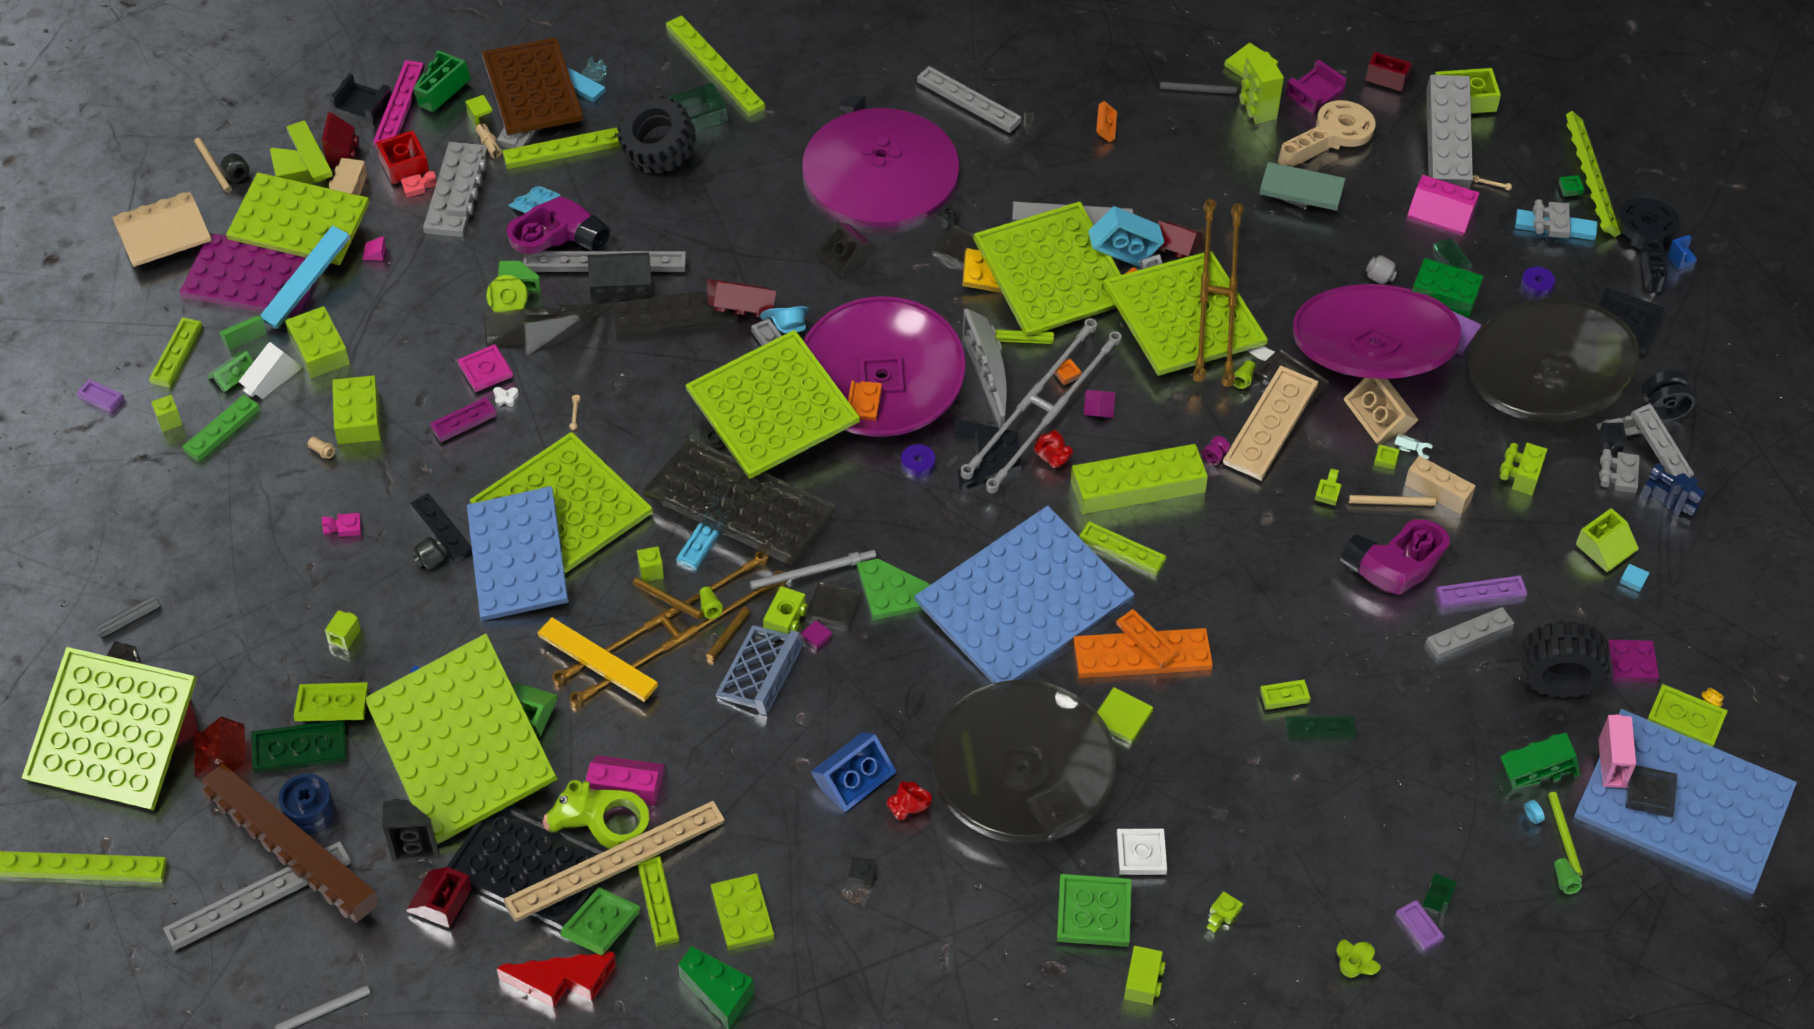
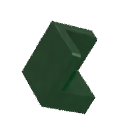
(1439, 894)

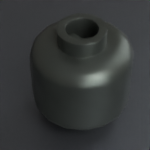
(234, 167)
(429, 552)

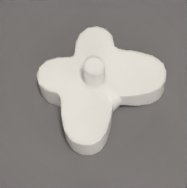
(505, 397)

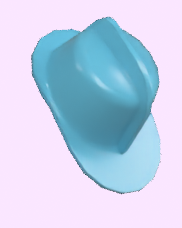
(787, 318)

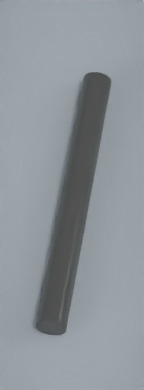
(1198, 88)

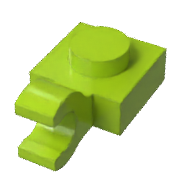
(1328, 489)
(1225, 910)

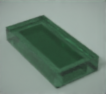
(1451, 254)

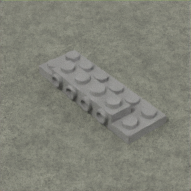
(456, 189)

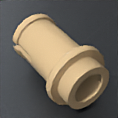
(325, 450)

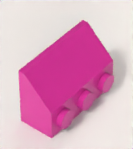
(1443, 205)
(626, 775)

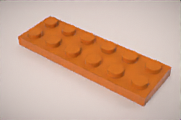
(1119, 656)

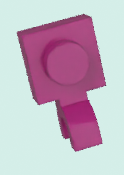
(345, 525)

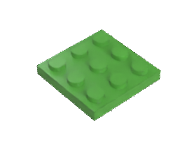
(1094, 910)

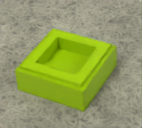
(1386, 457)

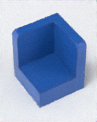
(1680, 253)

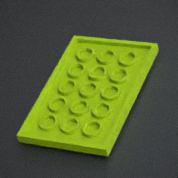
(294, 215)

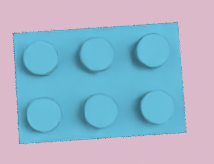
(1126, 236)

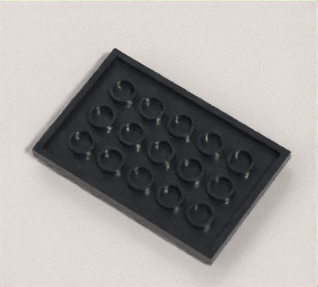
(516, 852)

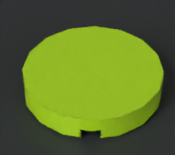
(506, 293)

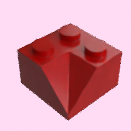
(402, 156)

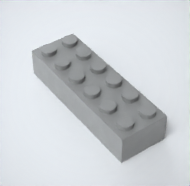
(1449, 129)

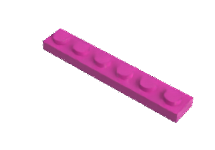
(399, 101)

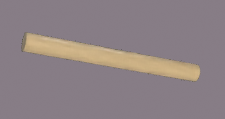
(213, 165)
(1392, 500)

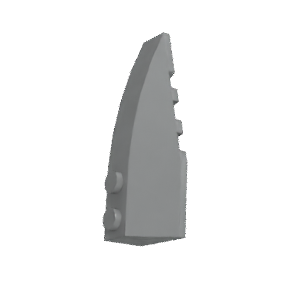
(987, 360)

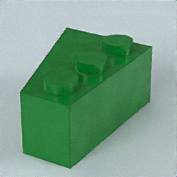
(1541, 761)

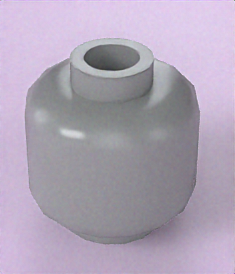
(1381, 270)

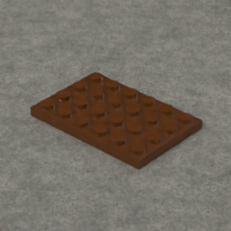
(532, 86)

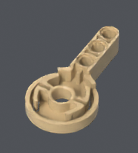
(1330, 132)

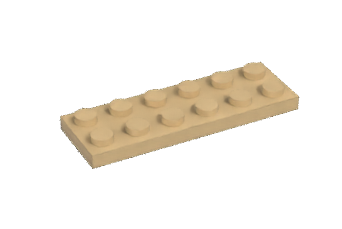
(1270, 422)

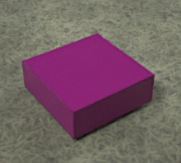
(816, 635)

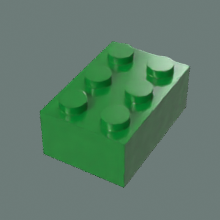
(1449, 285)

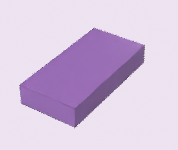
(100, 396)
(1420, 925)

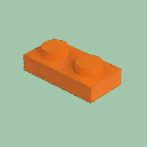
(1106, 121)

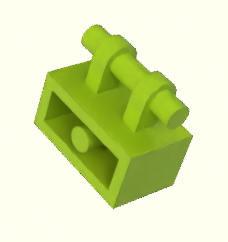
(1529, 468)

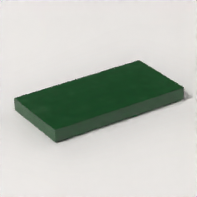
(298, 746)

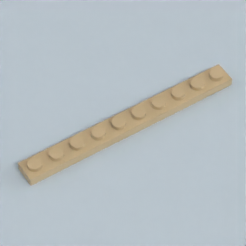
(613, 861)

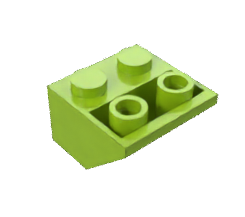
(1607, 540)

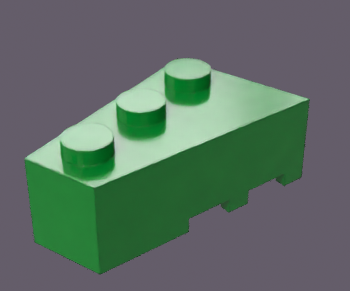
(441, 81)
(716, 984)

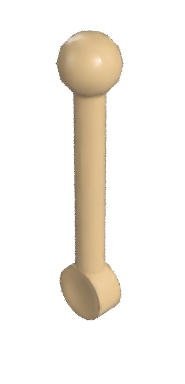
(1476, 179)
(575, 399)

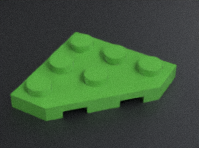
(889, 589)

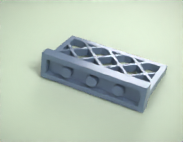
(777, 670)

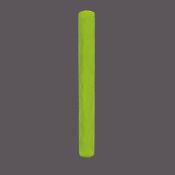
(1564, 832)

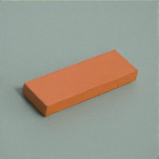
(1147, 638)

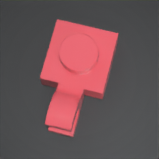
(416, 185)

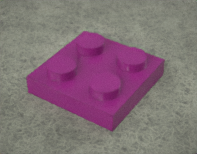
(1633, 661)

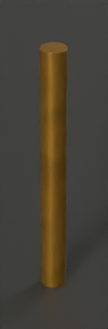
(668, 598)

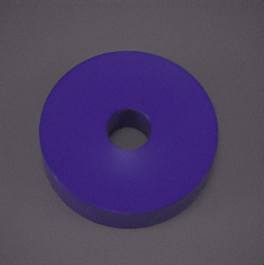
(1532, 276)
(914, 453)

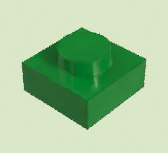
(1571, 186)

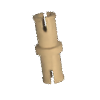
(489, 140)

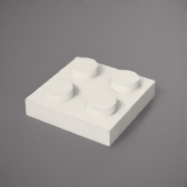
(1141, 852)

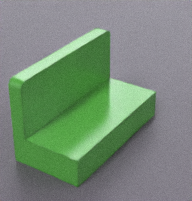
(243, 332)
(232, 370)

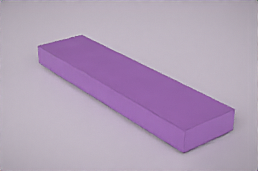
(1481, 592)

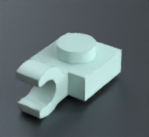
(1407, 444)

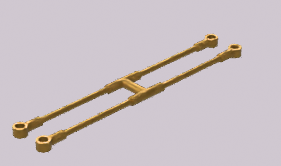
(1209, 208)
(663, 618)

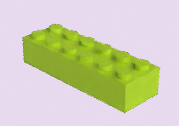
(1138, 479)

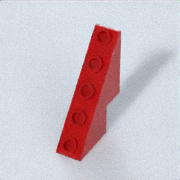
(550, 978)

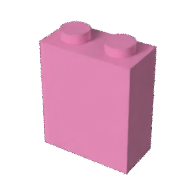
(1617, 751)

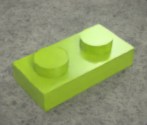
(1285, 694)

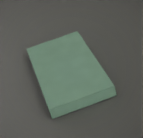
(1302, 186)

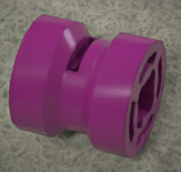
(1215, 450)

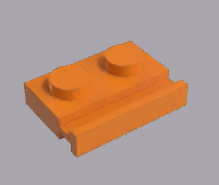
(865, 399)

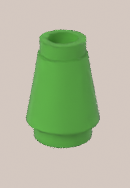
(1567, 877)

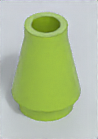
(1244, 375)
(710, 603)

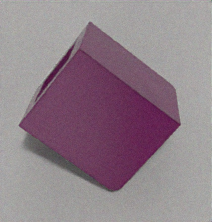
(1099, 403)

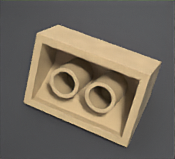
(1380, 409)

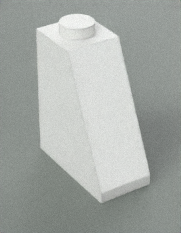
(269, 372)

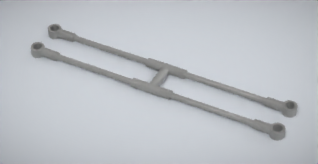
(1032, 397)

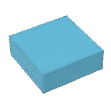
(1634, 577)

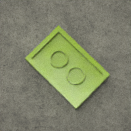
(331, 701)
(1687, 715)
(742, 911)

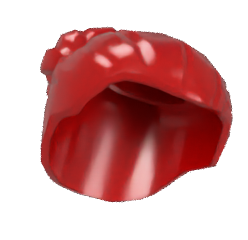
(1053, 449)
(908, 800)

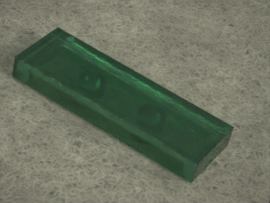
(1320, 728)

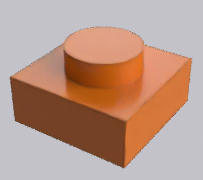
(1068, 372)

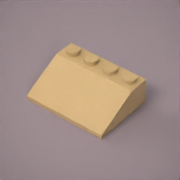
(161, 228)

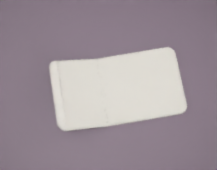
(1261, 352)

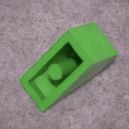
(522, 272)

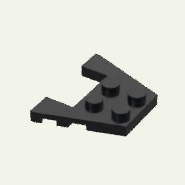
(995, 458)

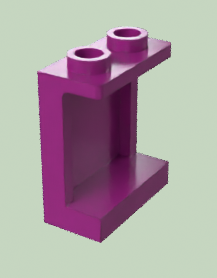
(1316, 87)

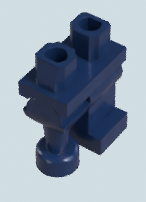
(1675, 492)

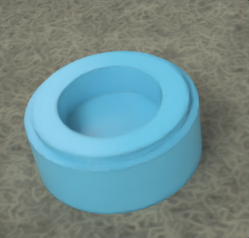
(1534, 812)

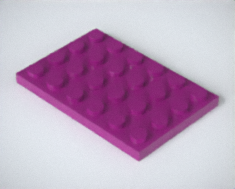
(240, 275)

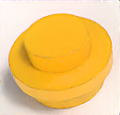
(1713, 697)

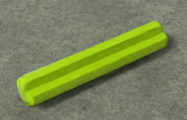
(1018, 337)

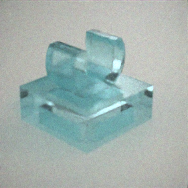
(595, 71)

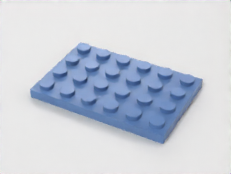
(517, 553)

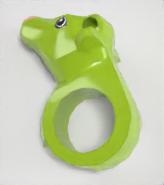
(586, 806)

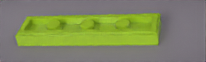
(309, 151)
(175, 352)
(1122, 548)
(658, 901)

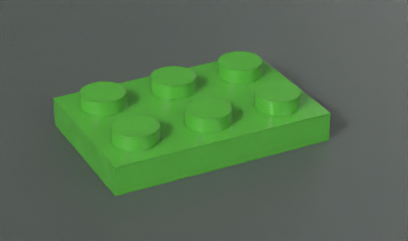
(600, 921)

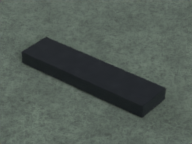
(441, 527)

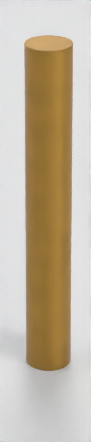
(726, 635)

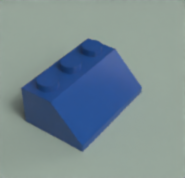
(854, 771)

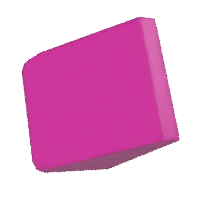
(375, 249)

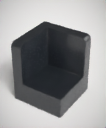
(1611, 437)

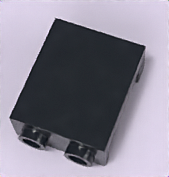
(360, 101)

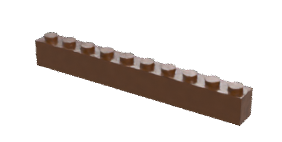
(289, 843)

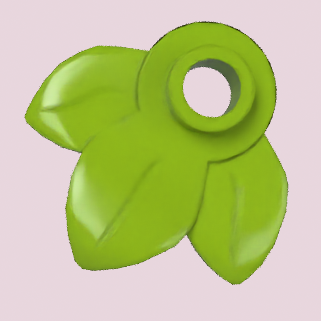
(1357, 958)

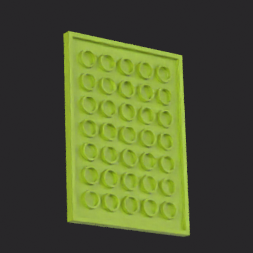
(460, 738)

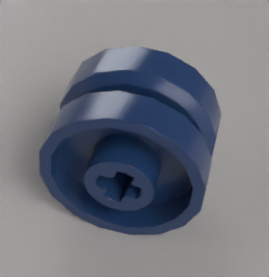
(307, 802)

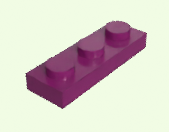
(463, 419)

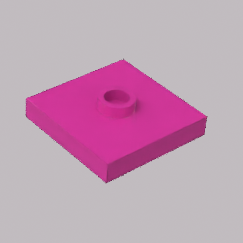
(485, 368)

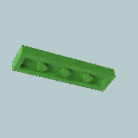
(221, 428)

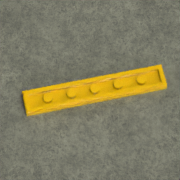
(598, 659)

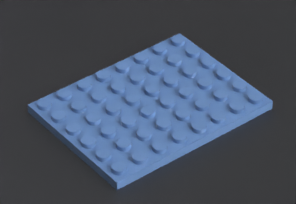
(1024, 597)
(1722, 810)

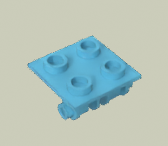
(535, 197)

